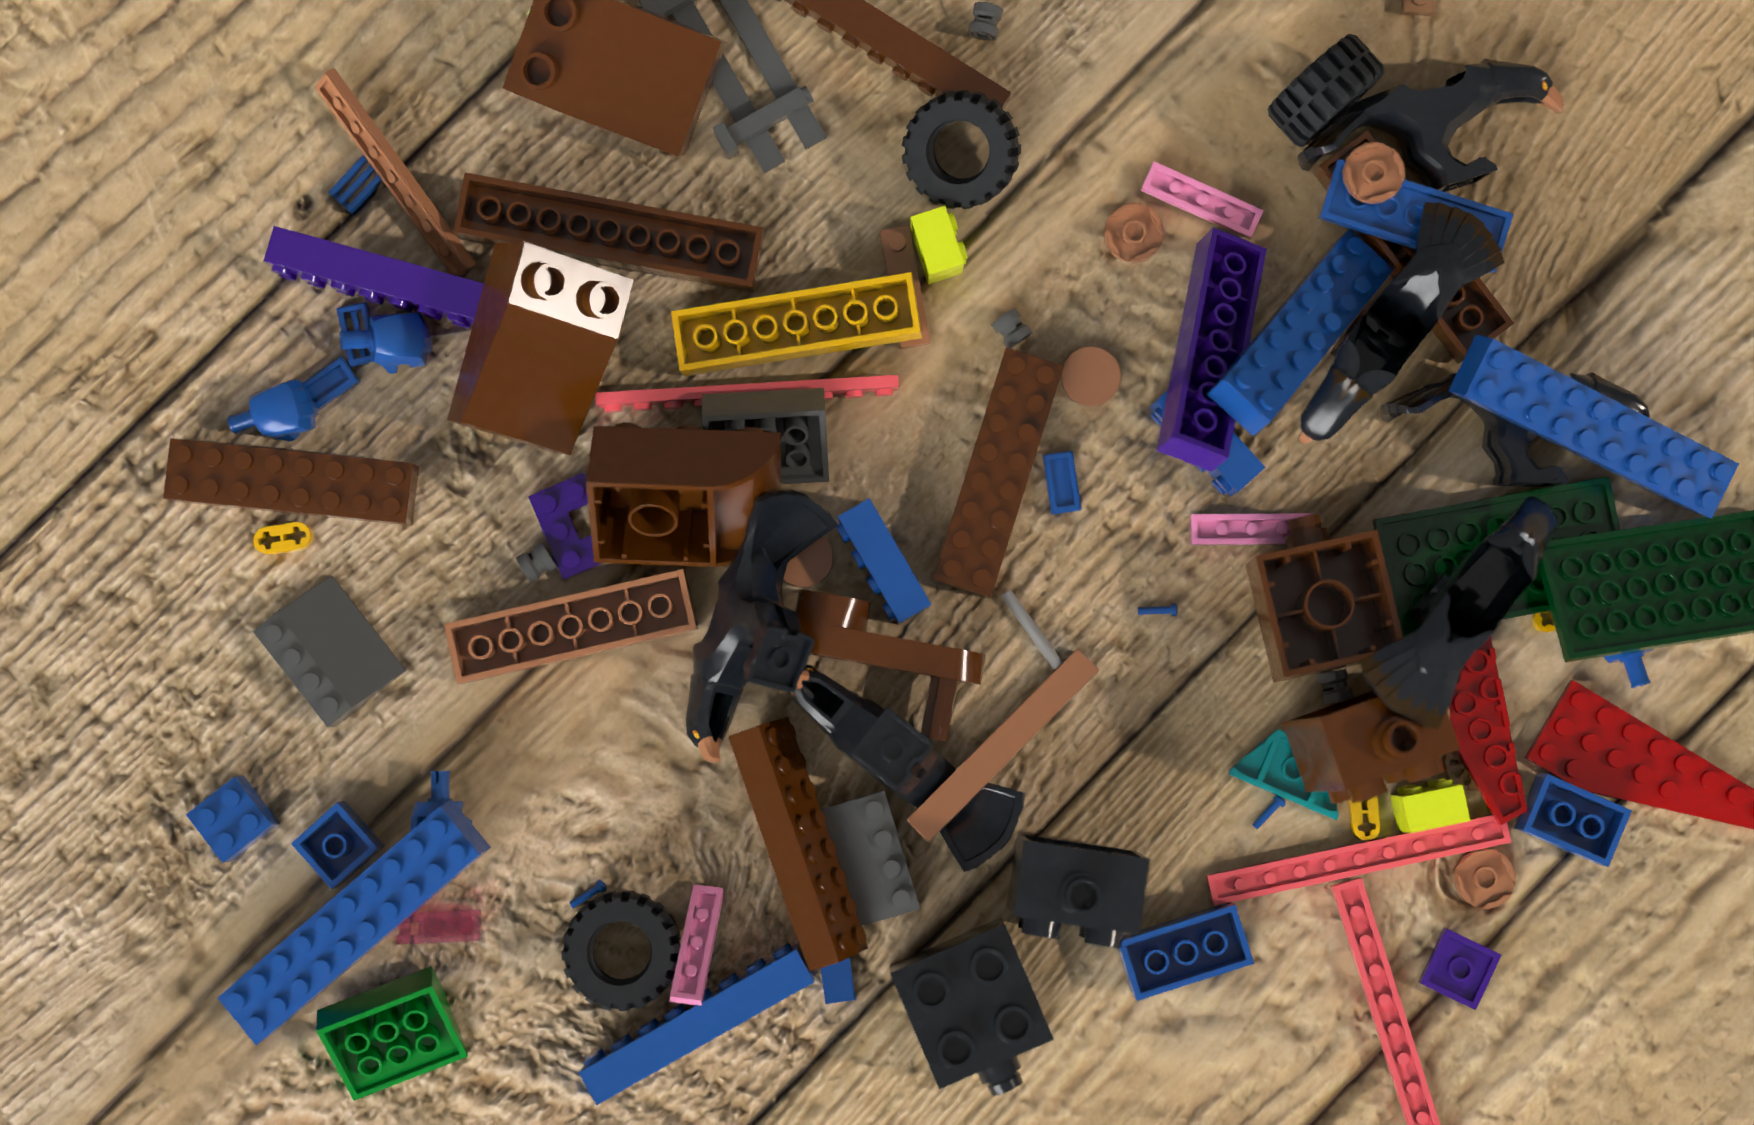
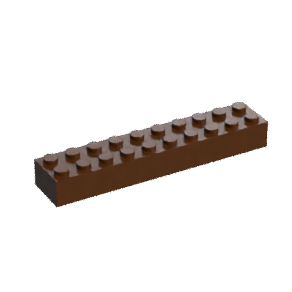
(610, 232)

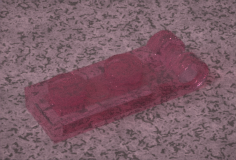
(442, 927)

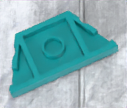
(1275, 770)

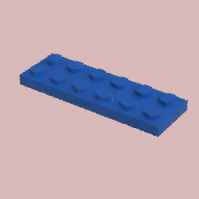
(1401, 215)

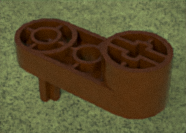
(840, 633)

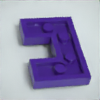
(552, 511)

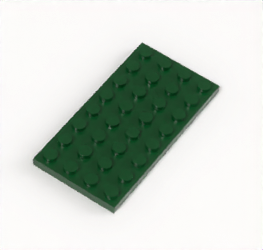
(1439, 539)
(1651, 585)

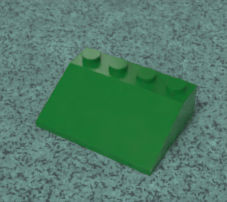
(391, 1033)

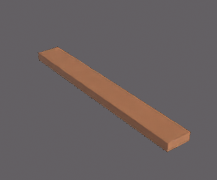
(394, 174)
(1002, 746)

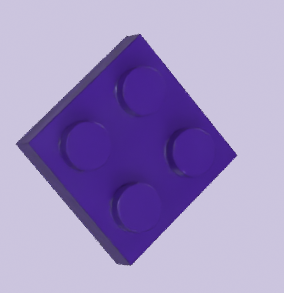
(1459, 968)

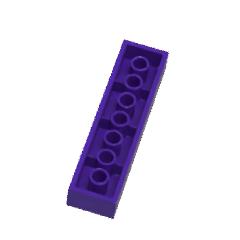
(373, 277)
(1210, 338)

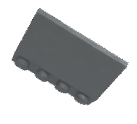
(793, 413)
(329, 651)
(871, 857)

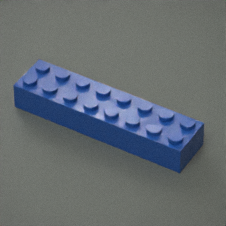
(1300, 332)
(695, 1025)

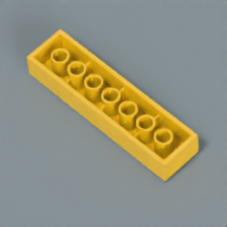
(796, 324)

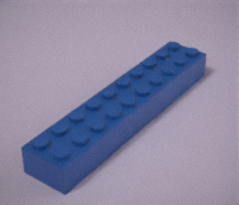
(1593, 426)
(354, 922)

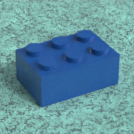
(1573, 819)

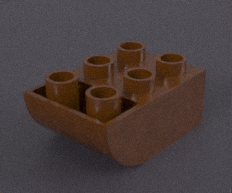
(676, 492)

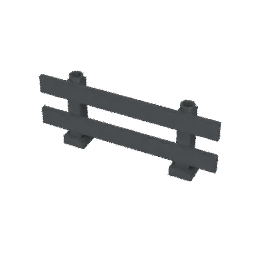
(749, 124)

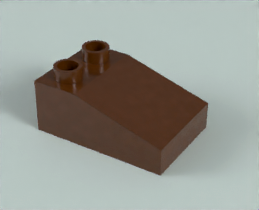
(616, 68)
(538, 346)

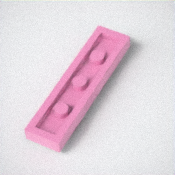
(1202, 200)
(1240, 528)
(697, 945)

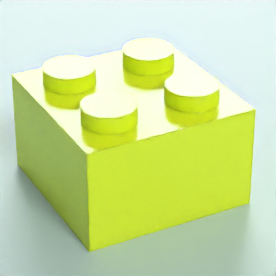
(937, 244)
(1429, 807)

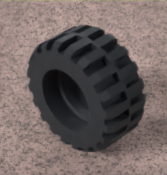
(1325, 90)
(921, 157)
(580, 959)

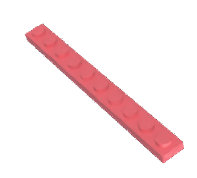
(674, 397)
(1355, 859)
(1384, 1003)

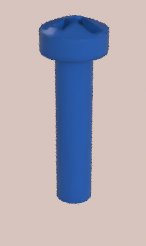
(1159, 610)
(1269, 811)
(600, 886)

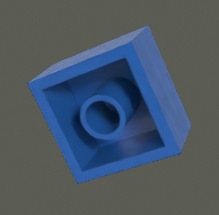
(232, 819)
(337, 844)

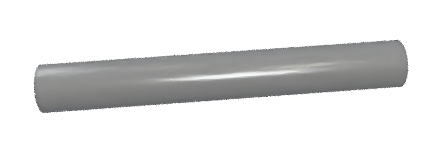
(1032, 629)

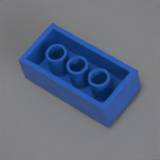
(1233, 472)
(884, 562)
(1185, 951)

